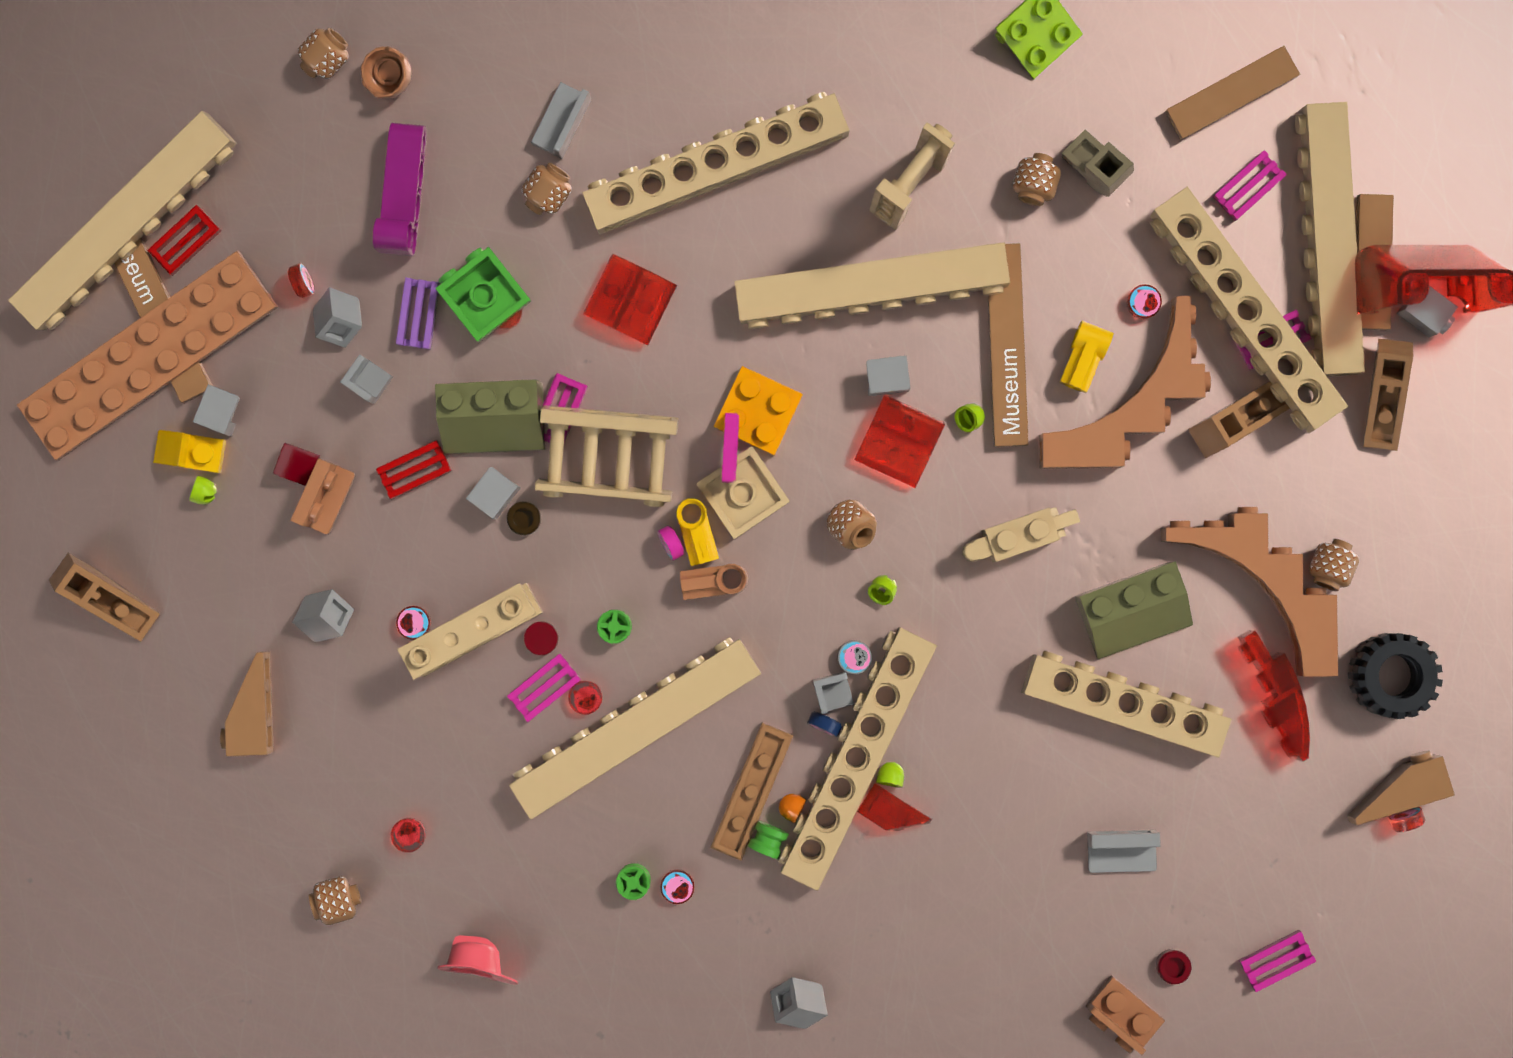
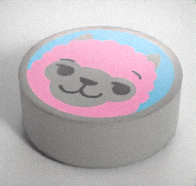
(854, 657)

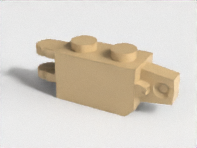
(1020, 535)

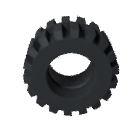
(1422, 681)

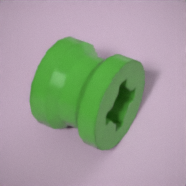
(611, 630)
(768, 839)
(631, 886)

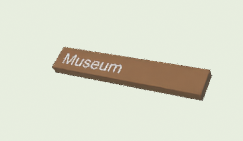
(147, 293)
(1008, 357)

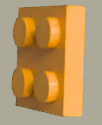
(762, 408)

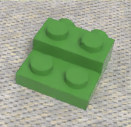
(482, 293)

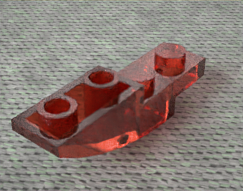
(1286, 705)

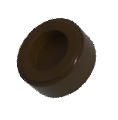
(523, 518)

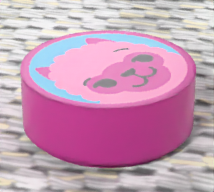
(670, 542)

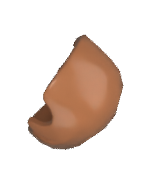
(386, 72)

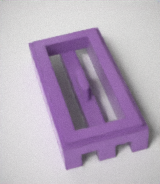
(404, 313)

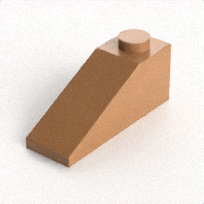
(1388, 394)
(1237, 420)
(102, 597)
(249, 722)
(1407, 787)

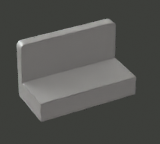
(561, 120)
(1122, 850)

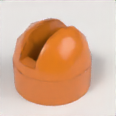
(791, 807)

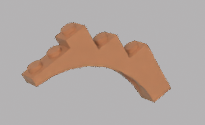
(1172, 378)
(1308, 617)

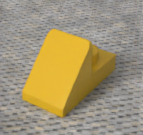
(189, 451)

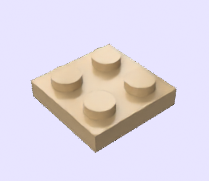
(748, 499)

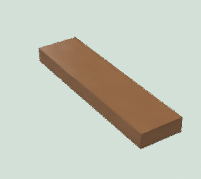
(1232, 92)
(1375, 228)
(751, 791)

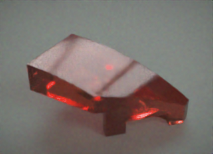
(890, 811)

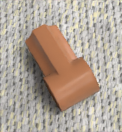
(709, 581)

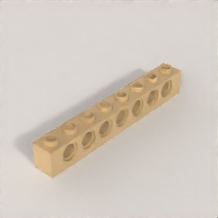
(704, 179)
(1247, 291)
(813, 869)

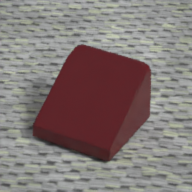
(295, 464)

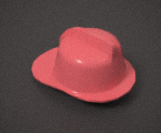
(476, 957)

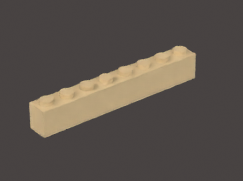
(123, 221)
(1330, 236)
(871, 284)
(634, 728)

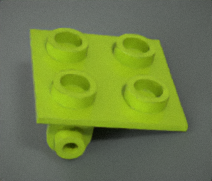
(1038, 33)

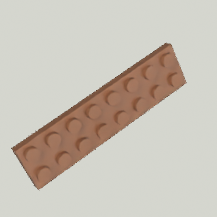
(147, 355)

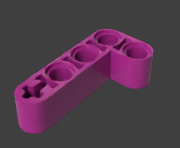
(402, 187)

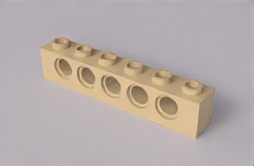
(1207, 738)

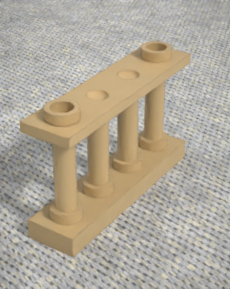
(892, 199)
(626, 426)
(470, 630)

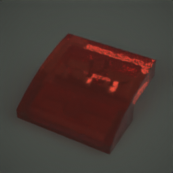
(630, 299)
(900, 441)

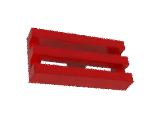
(197, 246)
(388, 481)

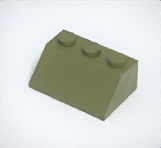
(490, 416)
(1135, 609)

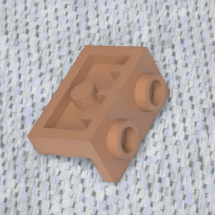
(323, 496)
(1125, 1015)

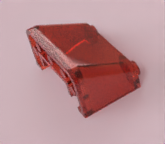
(1401, 276)

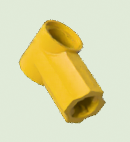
(1088, 348)
(697, 535)

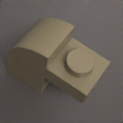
(1100, 164)

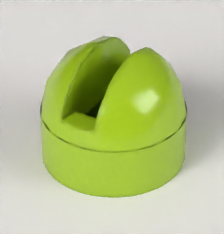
(969, 417)
(203, 491)
(879, 596)
(891, 775)

